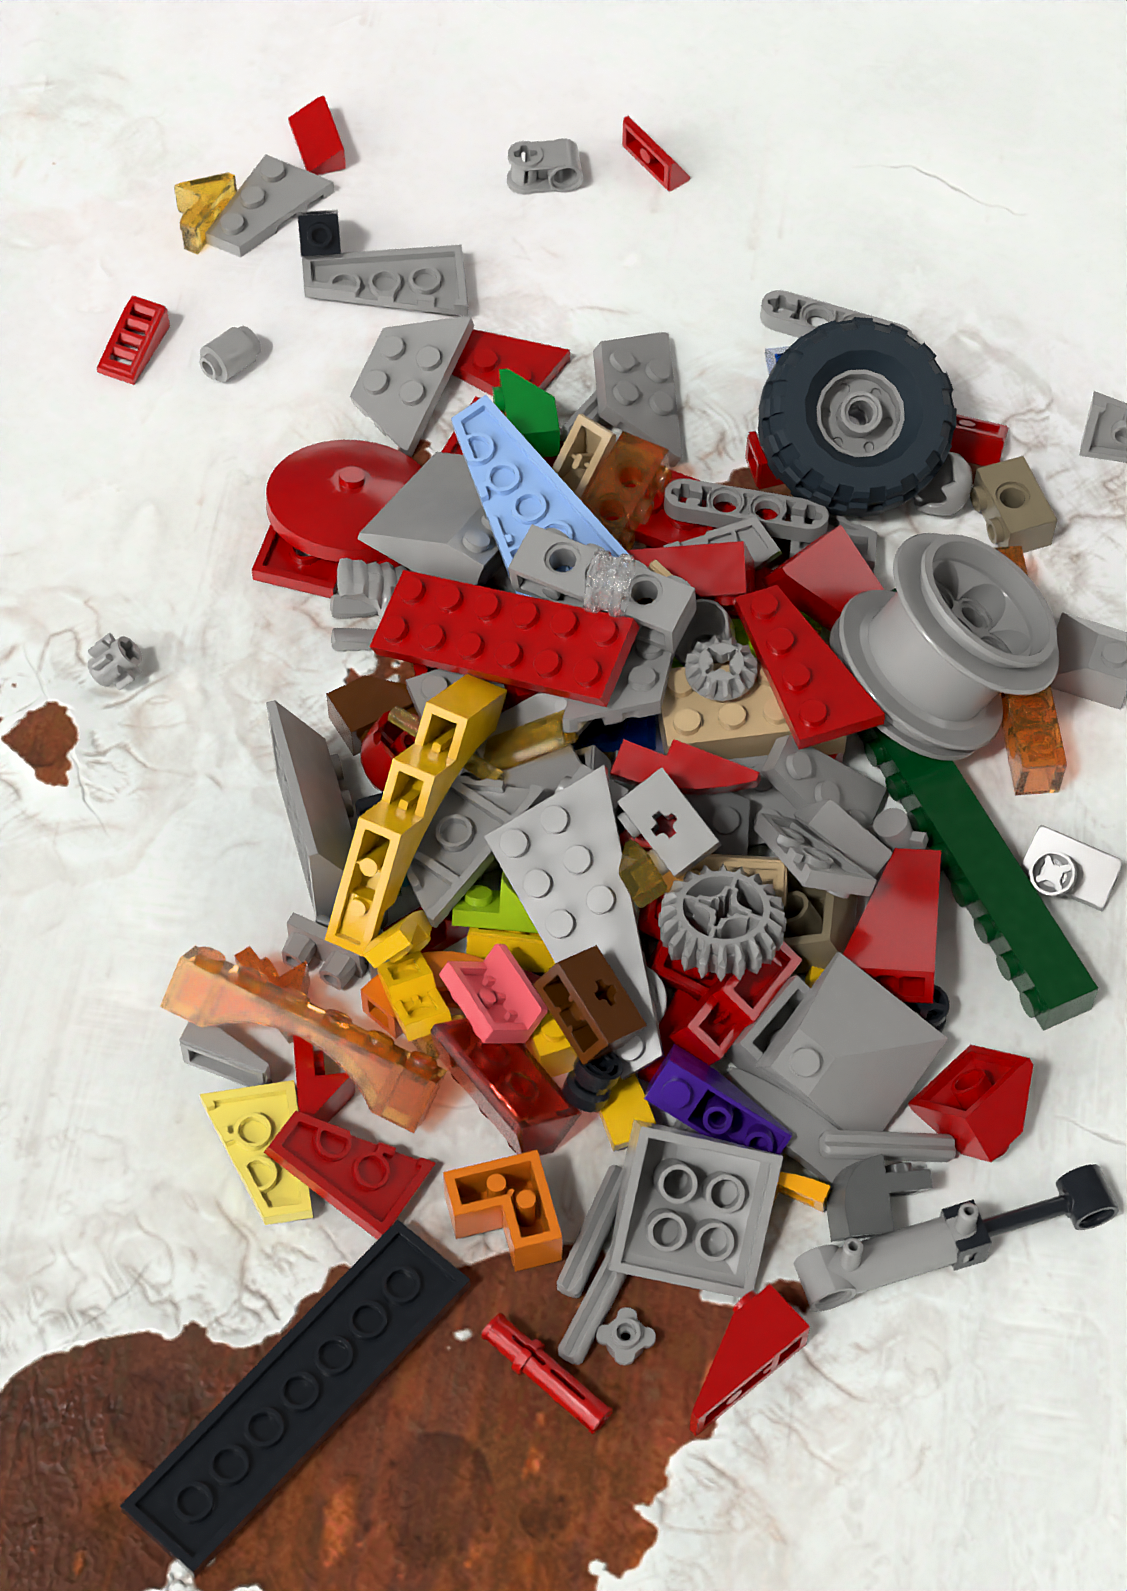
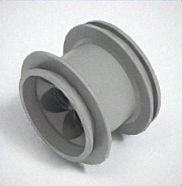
(948, 643)

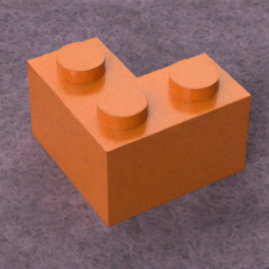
(508, 1196)

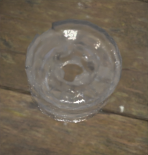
(609, 583)

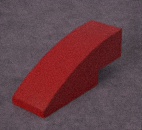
(687, 766)
(732, 1006)

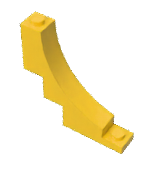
(418, 780)

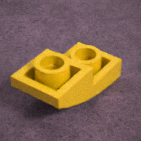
(404, 937)

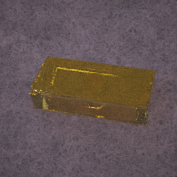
(528, 741)

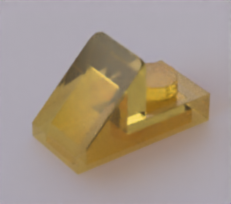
(200, 204)

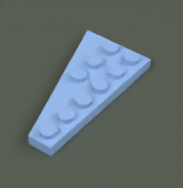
(520, 485)

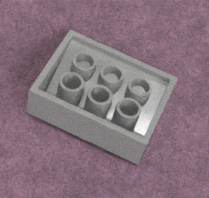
(437, 525)
(313, 804)

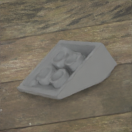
(851, 1049)
(693, 1209)

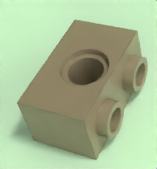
(1013, 505)

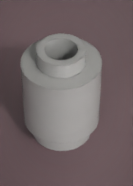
(229, 353)

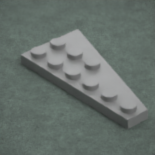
(566, 874)

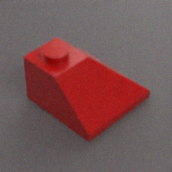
(978, 1101)

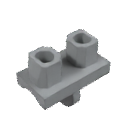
(308, 940)

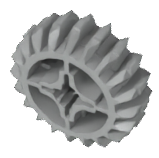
(722, 922)

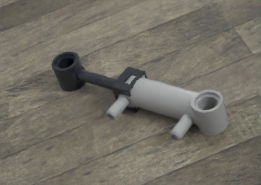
(955, 1238)

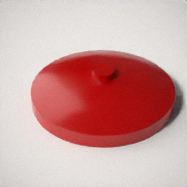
(331, 492)

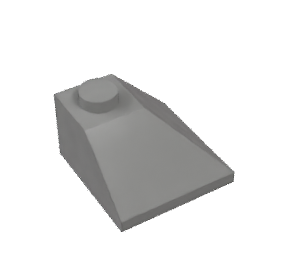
(1091, 661)

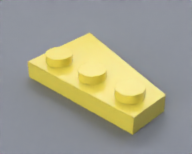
(246, 1125)

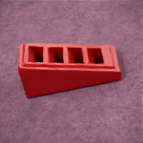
(142, 317)

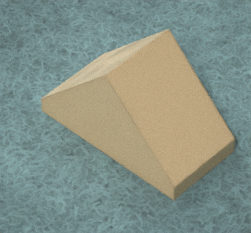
(583, 454)

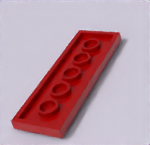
(505, 637)

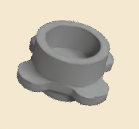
(625, 1350)

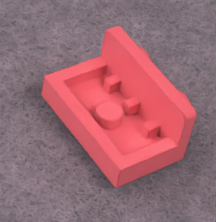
(495, 996)

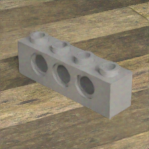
(547, 549)

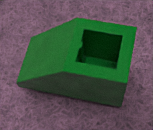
(530, 411)

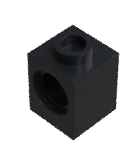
(319, 232)

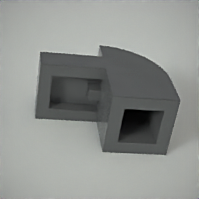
(862, 1193)

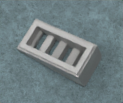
(222, 1055)

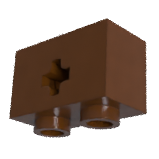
(589, 1004)

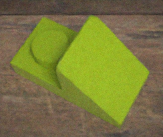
(492, 909)

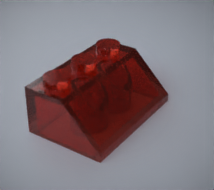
(506, 1087)

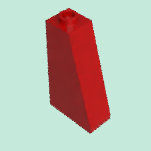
(900, 926)

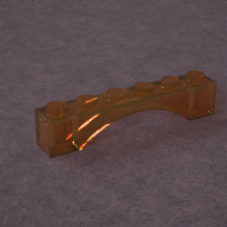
(391, 1079)

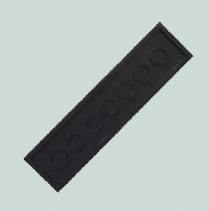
(294, 1398)

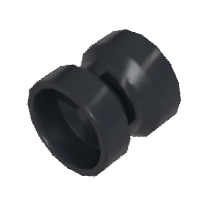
(590, 1084)

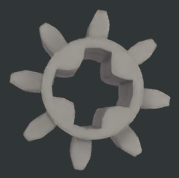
(114, 661)

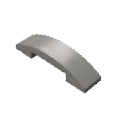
(798, 1119)

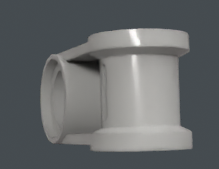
(548, 165)

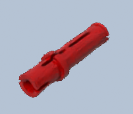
(544, 1371)

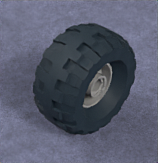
(884, 384)

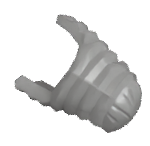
(362, 593)

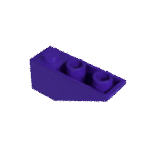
(712, 1104)

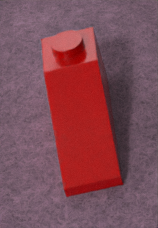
(755, 1344)

